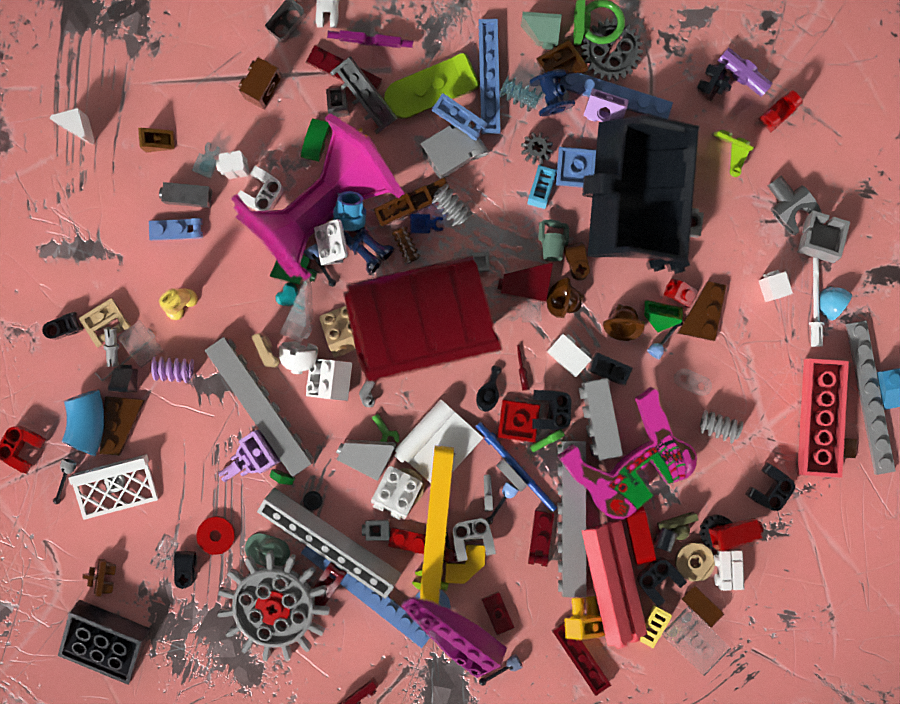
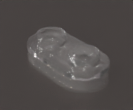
(692, 382)

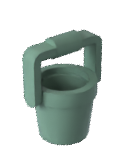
(553, 243)

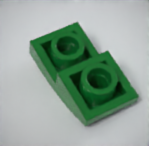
(314, 140)

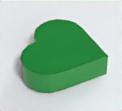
(281, 477)

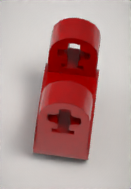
(781, 110)
(16, 445)

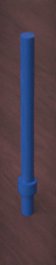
(491, 439)

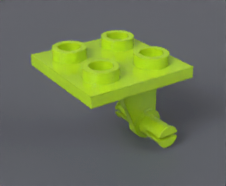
(739, 151)

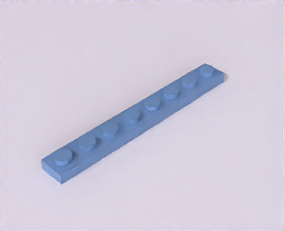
(386, 608)

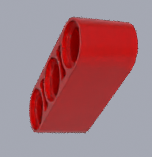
(640, 537)

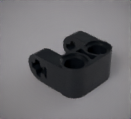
(554, 410)
(774, 490)
(657, 578)

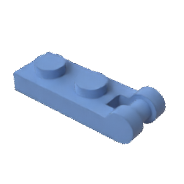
(459, 116)
(175, 229)

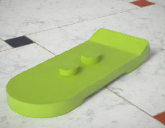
(423, 89)

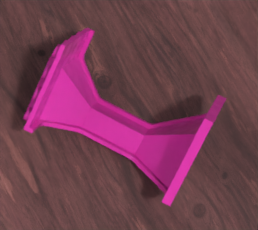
(348, 166)

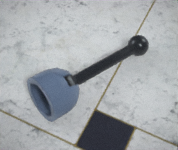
(513, 664)

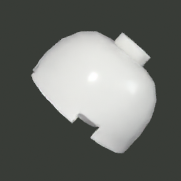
(297, 356)

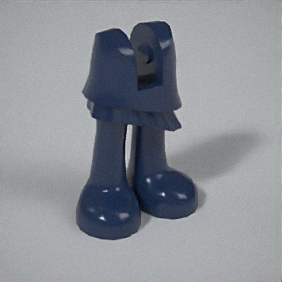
(355, 244)

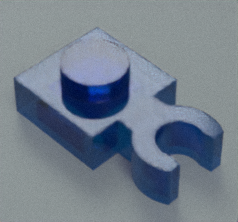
(421, 224)

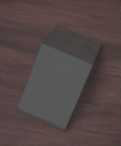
(337, 102)

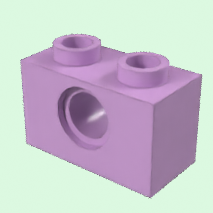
(601, 99)

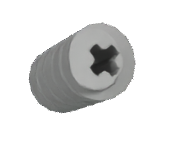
(451, 205)
(720, 426)

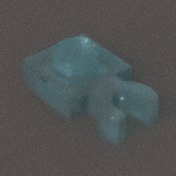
(206, 163)

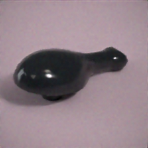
(488, 394)

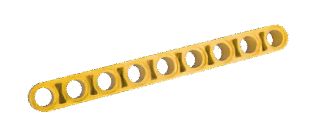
(436, 523)

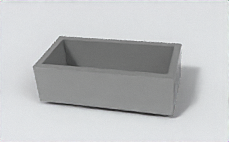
(601, 419)

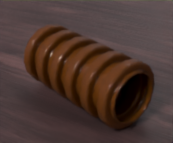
(405, 244)

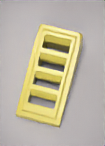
(663, 623)

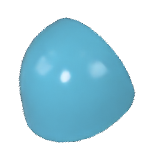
(833, 302)

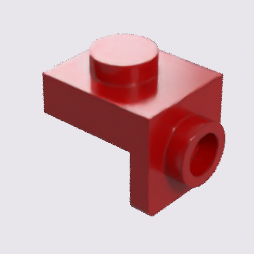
(680, 292)

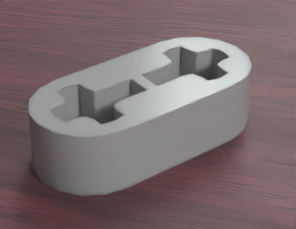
(511, 475)

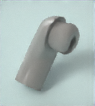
(366, 395)

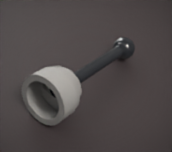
(67, 466)

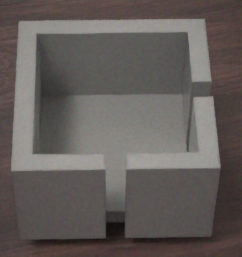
(821, 240)

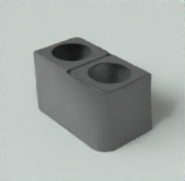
(281, 13)

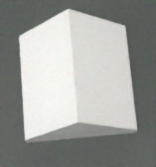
(76, 123)

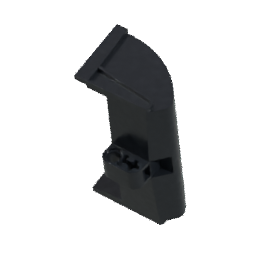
(642, 188)

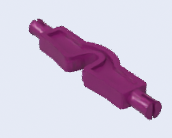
(377, 40)

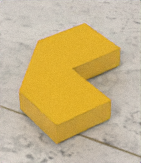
(463, 572)

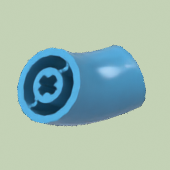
(84, 422)

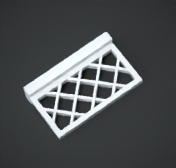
(111, 470)

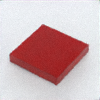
(517, 420)

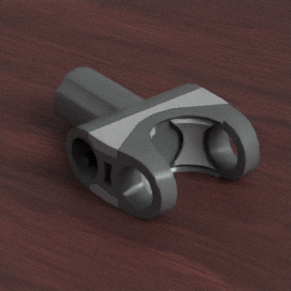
(790, 203)

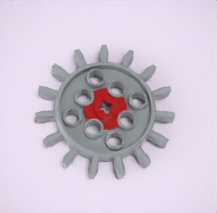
(263, 604)

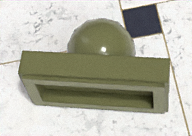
(679, 524)

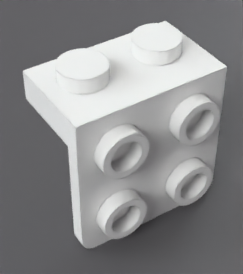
(331, 242)
(396, 493)

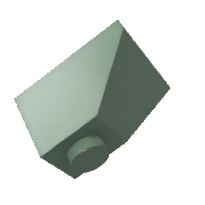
(542, 28)

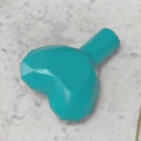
(288, 295)

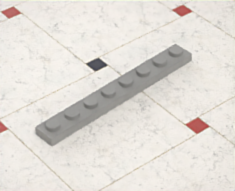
(870, 397)

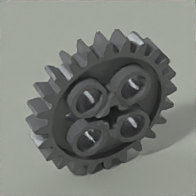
(625, 58)

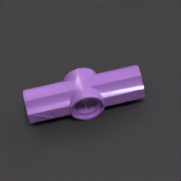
(745, 72)

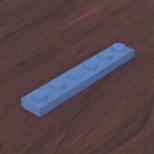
(489, 75)
(638, 101)

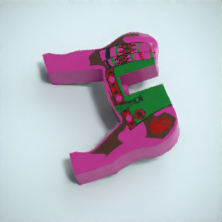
(622, 490)

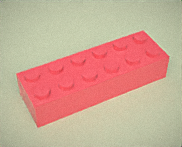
(822, 418)

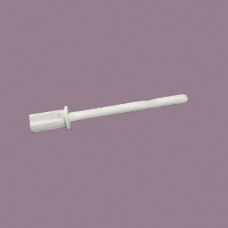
(816, 326)

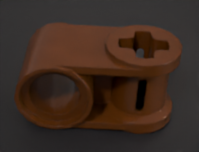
(577, 257)

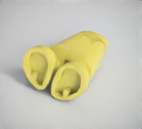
(174, 301)

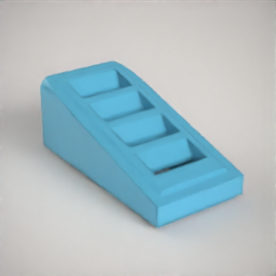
(538, 198)

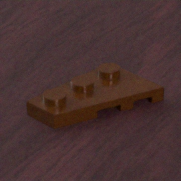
(705, 314)
(118, 421)

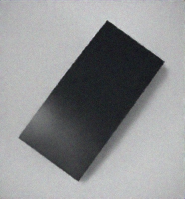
(659, 264)

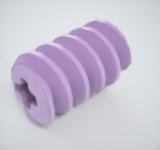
(172, 370)

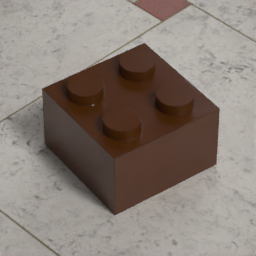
(260, 82)

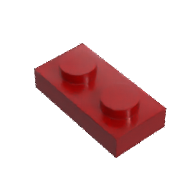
(407, 540)

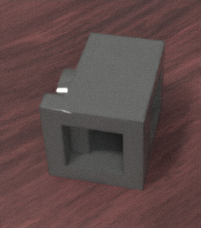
(383, 534)

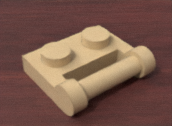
(101, 317)
(263, 346)

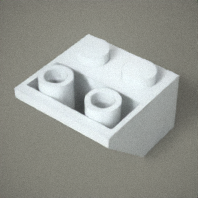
(329, 379)

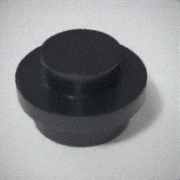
(312, 500)

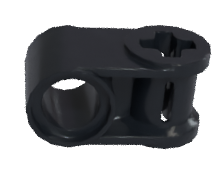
(65, 325)
(184, 565)

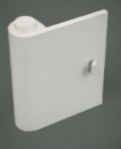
(439, 428)

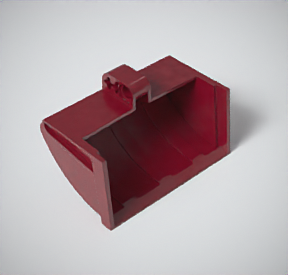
(420, 318)

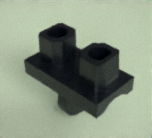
(718, 82)

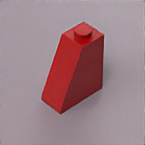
(736, 534)

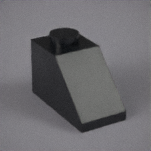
(124, 379)

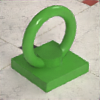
(582, 22)

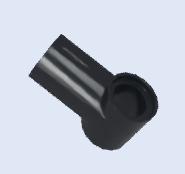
(665, 539)

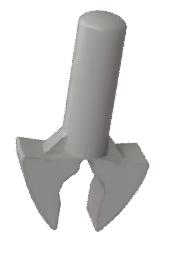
(488, 493)

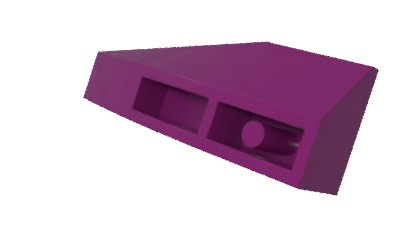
(457, 636)

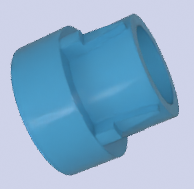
(350, 211)

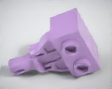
(254, 456)

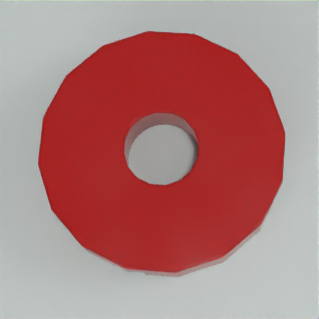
(204, 535)

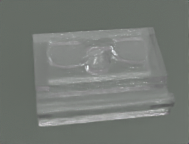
(140, 343)

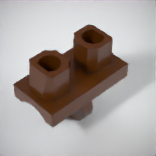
(101, 586)

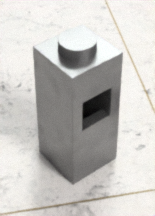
(186, 195)

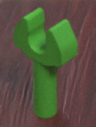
(385, 431)
(547, 440)

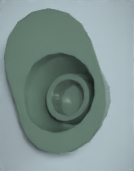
(260, 544)

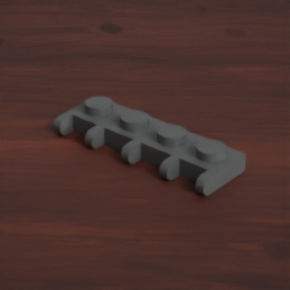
(365, 93)

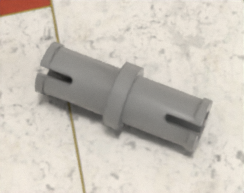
(111, 346)

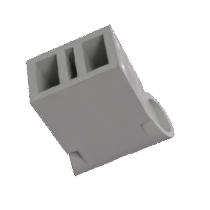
(451, 150)

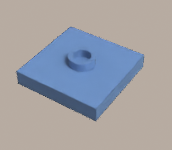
(574, 165)

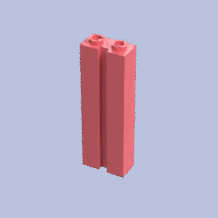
(614, 584)

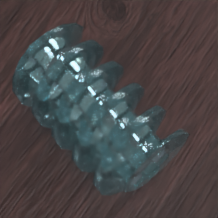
(520, 94)

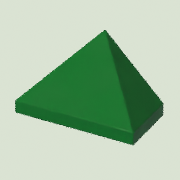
(662, 315)

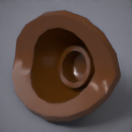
(563, 299)
(624, 324)

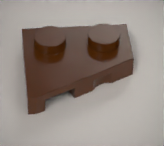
(562, 57)

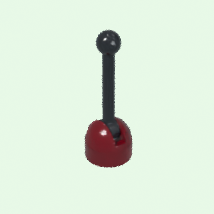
(449, 554)

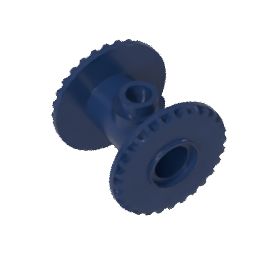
(554, 92)

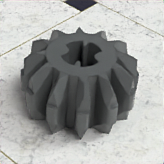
(529, 146)

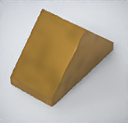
(156, 139)

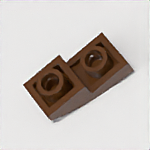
(703, 606)

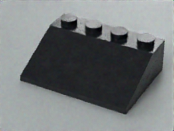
(103, 641)

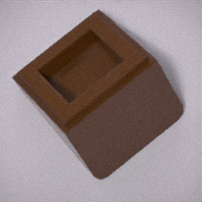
(849, 448)

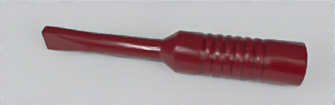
(522, 372)

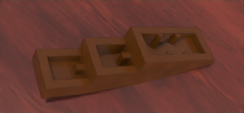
(408, 203)

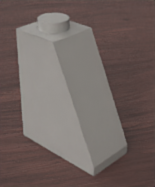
(366, 456)

